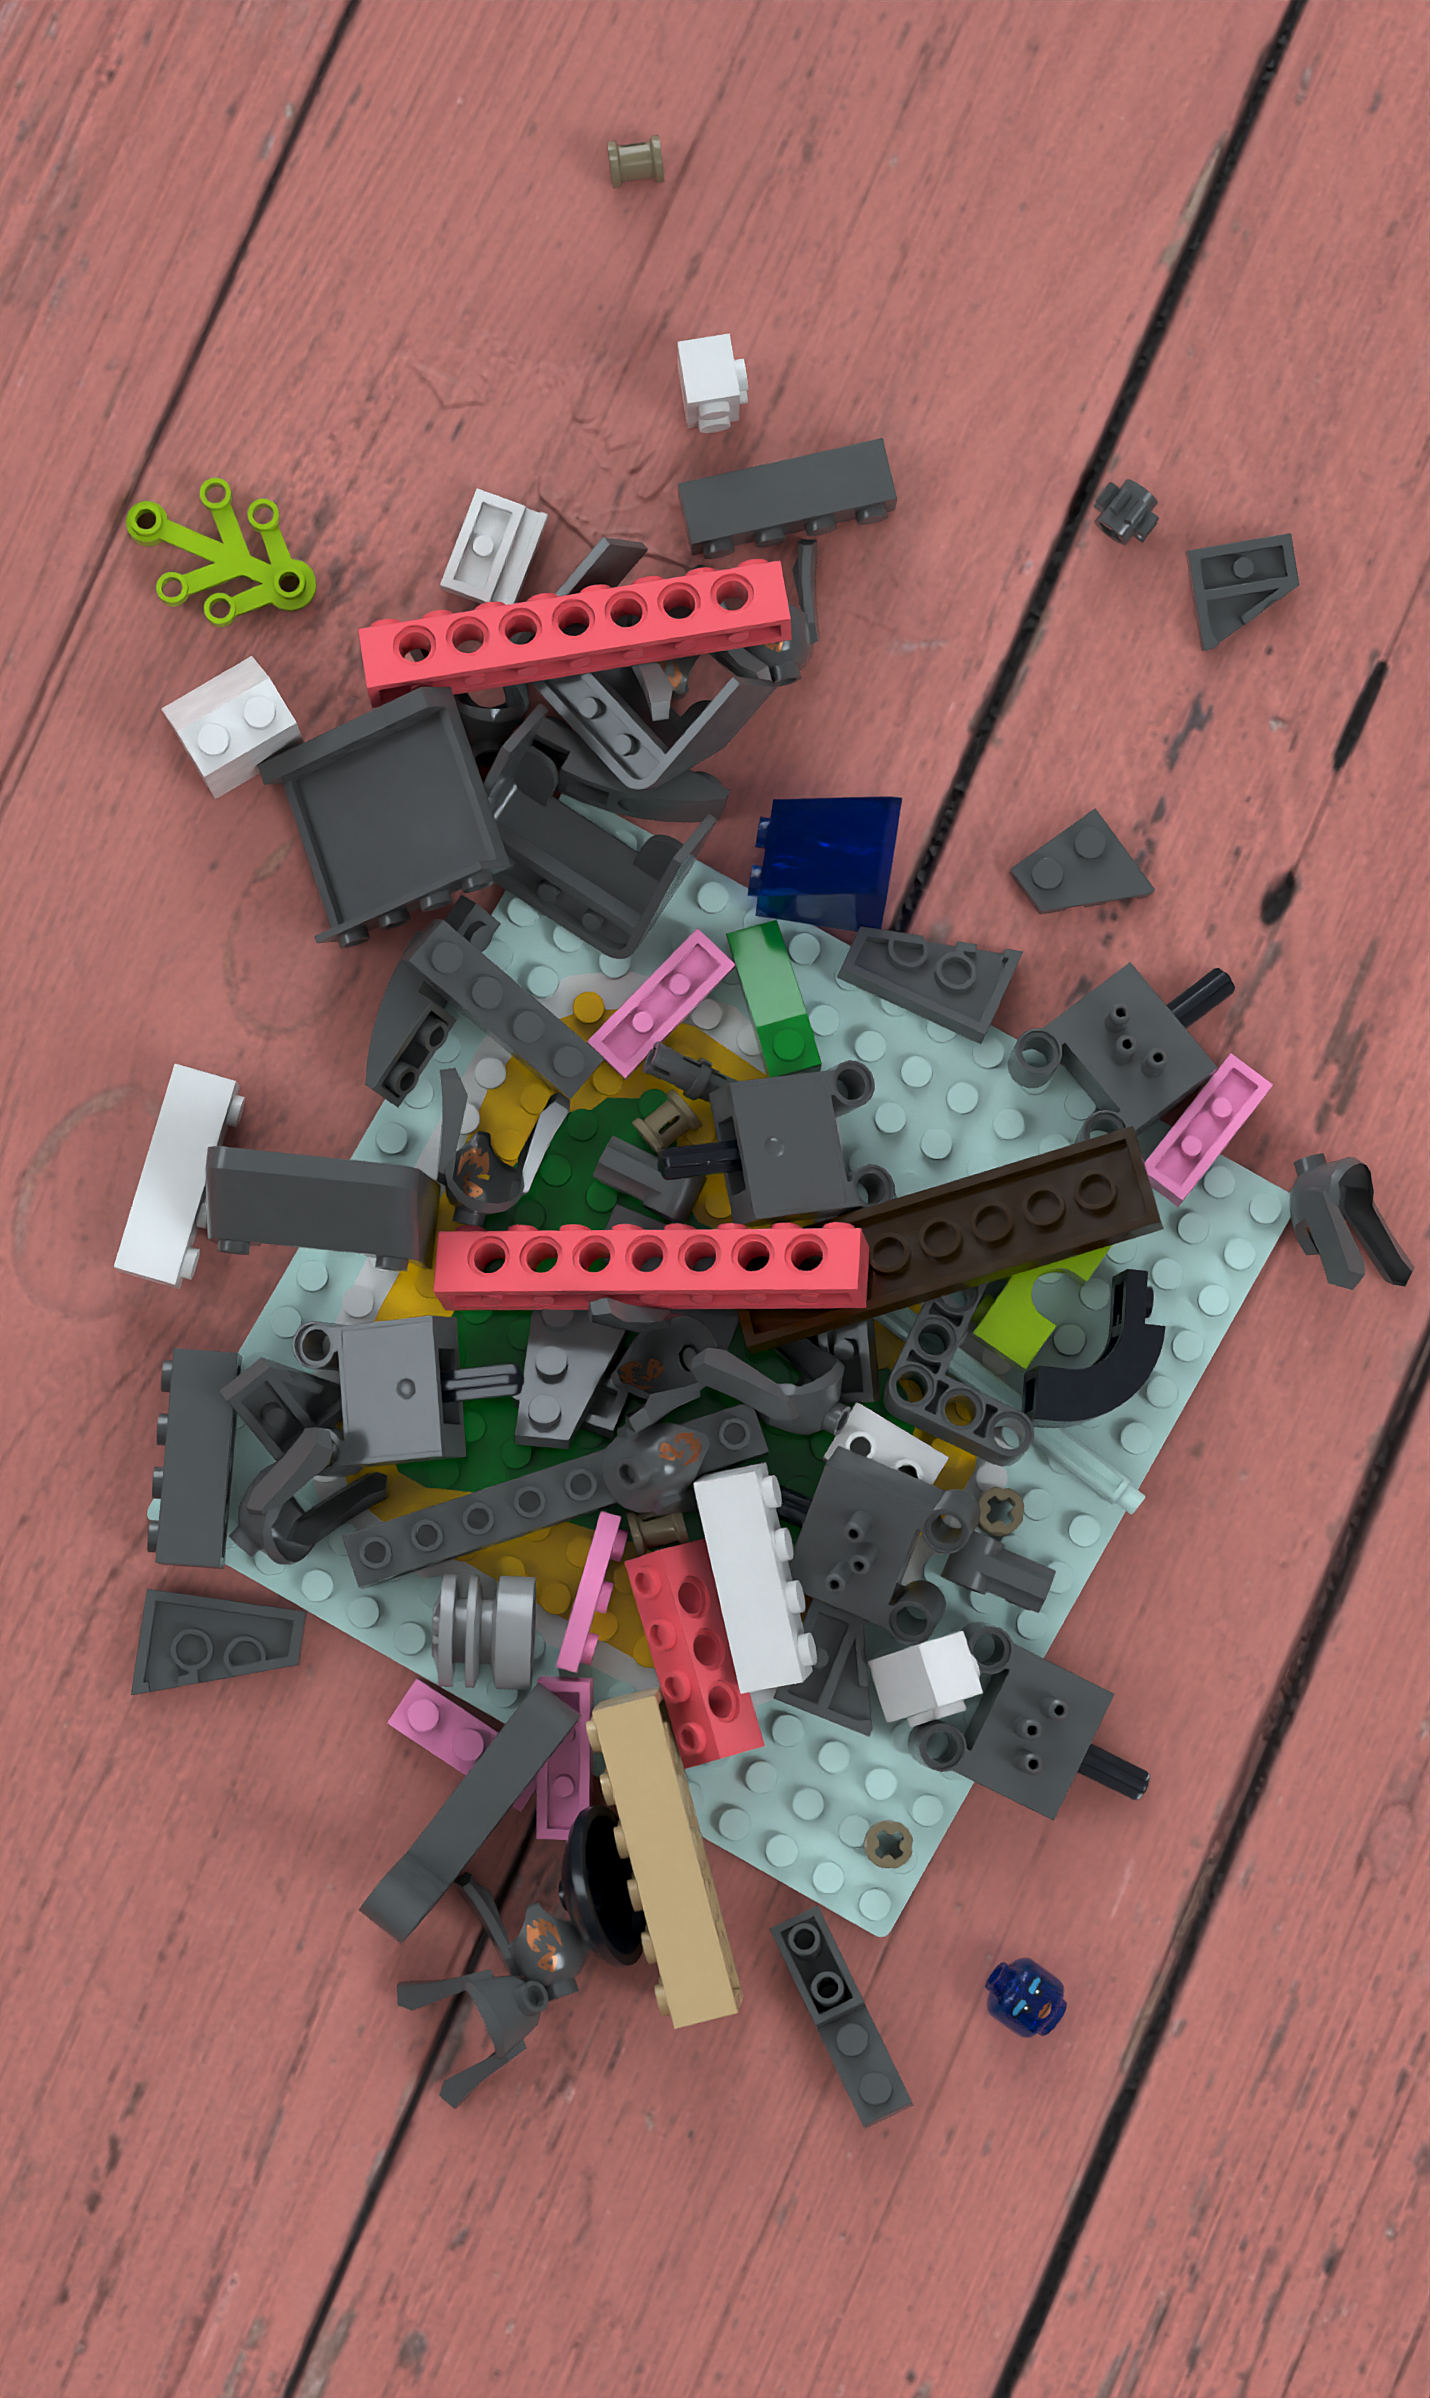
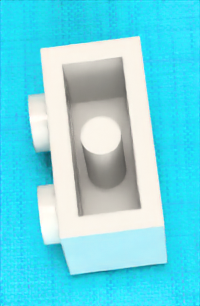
(711, 382)
(888, 1444)
(926, 1680)

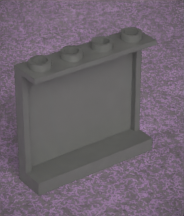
(391, 814)

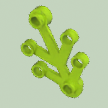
(228, 559)

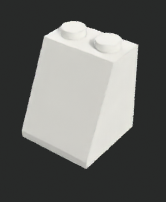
(233, 725)

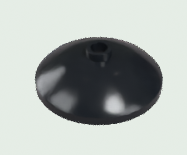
(597, 1890)

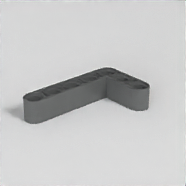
(941, 1390)
(470, 1814)

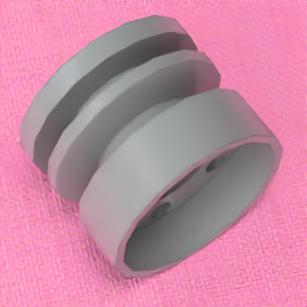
(486, 1631)

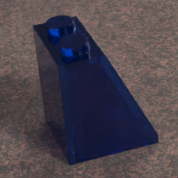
(826, 861)

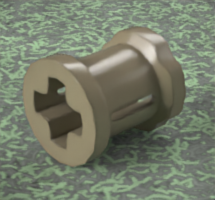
(635, 161)
(674, 1107)
(1015, 1514)
(654, 1531)
(890, 1827)

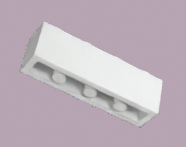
(173, 1181)
(754, 1577)

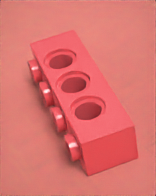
(693, 1653)

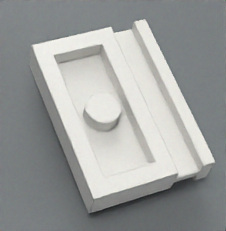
(493, 550)

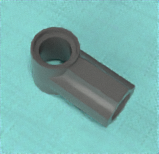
(637, 1175)
(990, 1568)

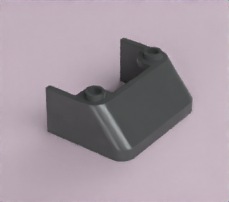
(612, 709)
(572, 865)
(321, 1205)

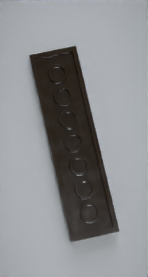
(980, 1232)

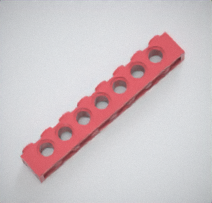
(601, 647)
(835, 1283)

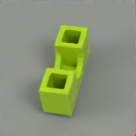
(1011, 1322)

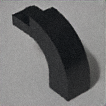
(1074, 1396)

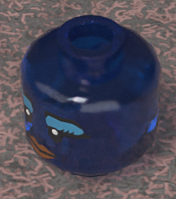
(1025, 1997)

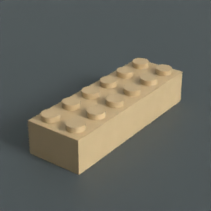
(667, 1858)

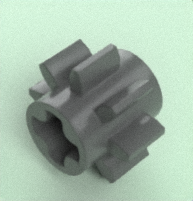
(1126, 512)

